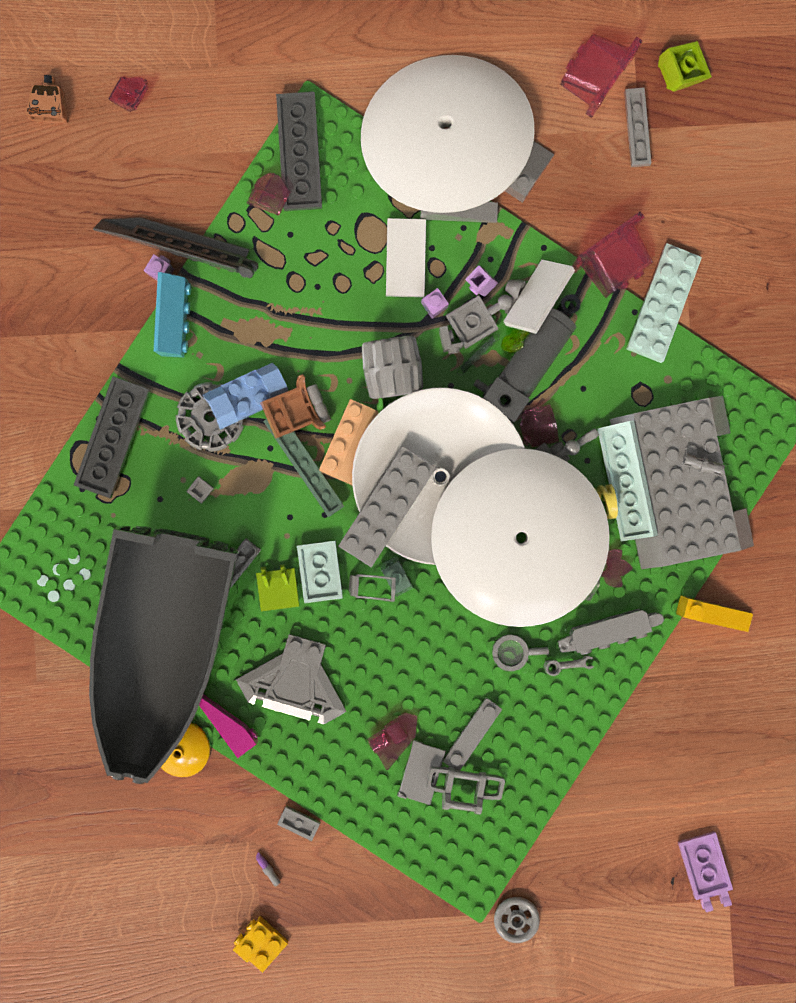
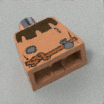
(47, 102)

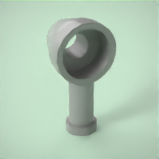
(514, 288)

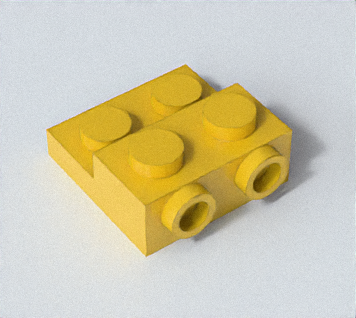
(259, 944)

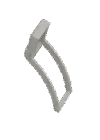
(354, 582)

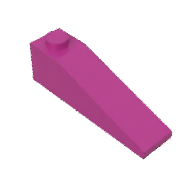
(233, 731)

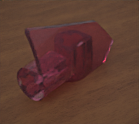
(394, 738)

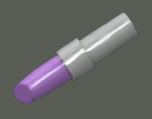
(267, 869)

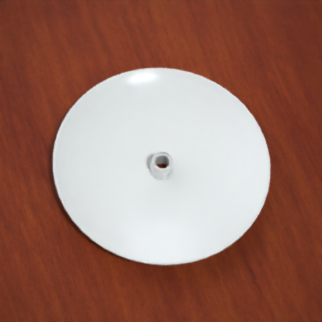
(456, 165)
(443, 429)
(479, 527)

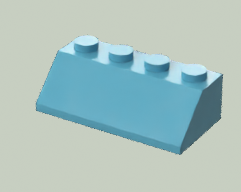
(171, 315)

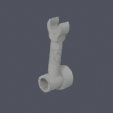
(592, 434)
(557, 666)

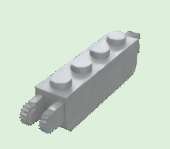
(610, 630)

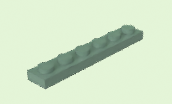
(309, 472)

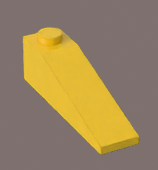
(714, 614)

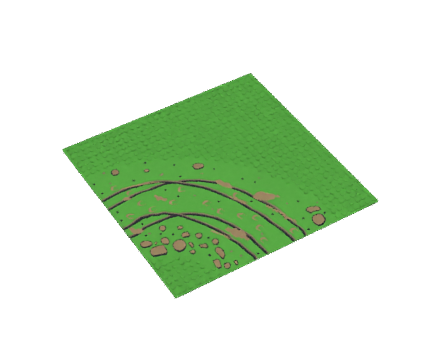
(424, 653)

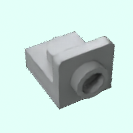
(446, 338)

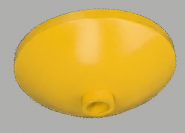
(194, 753)

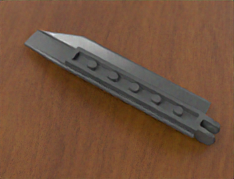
(181, 243)

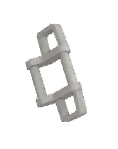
(479, 794)

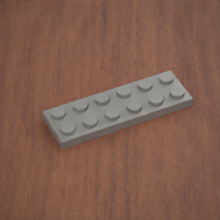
(387, 506)

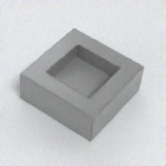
(200, 490)

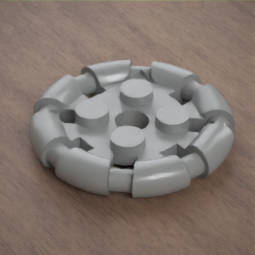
(200, 424)

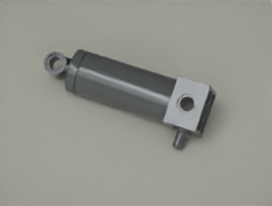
(532, 361)

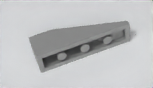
(483, 213)

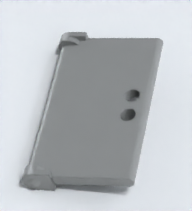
(416, 772)

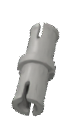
(703, 464)

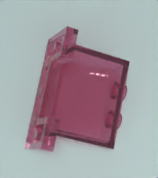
(597, 69)
(616, 258)

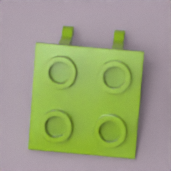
(277, 589)

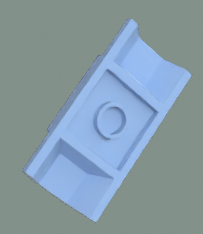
(244, 394)

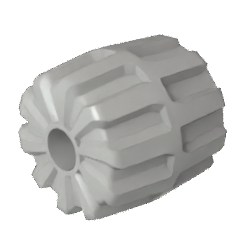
(392, 367)

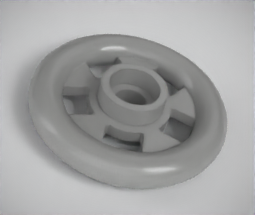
(502, 927)

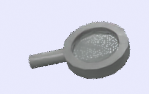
(512, 652)

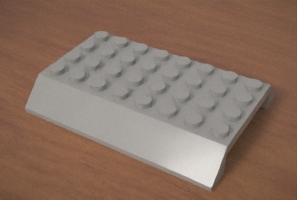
(688, 506)

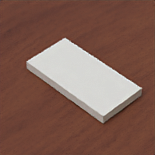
(405, 257)
(539, 296)

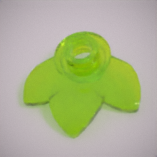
(514, 341)

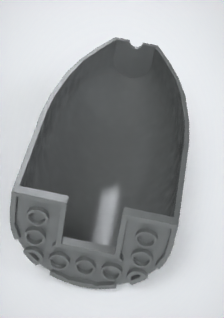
(154, 643)

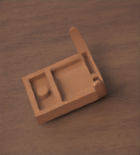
(291, 410)

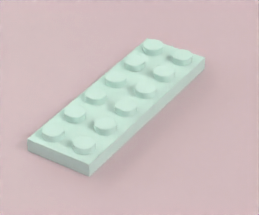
(664, 303)
(628, 478)

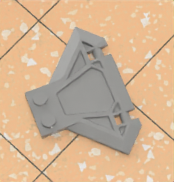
(294, 682)

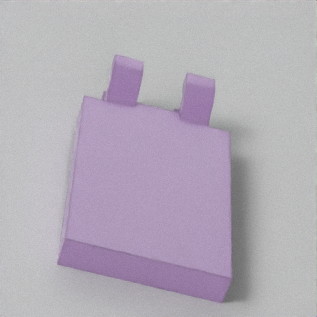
(706, 869)

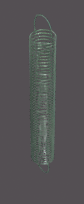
(474, 357)

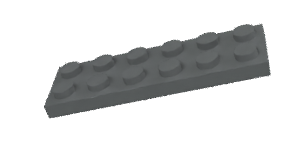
(299, 150)
(112, 437)

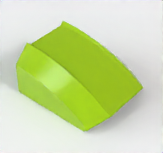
(683, 66)

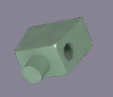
(393, 568)

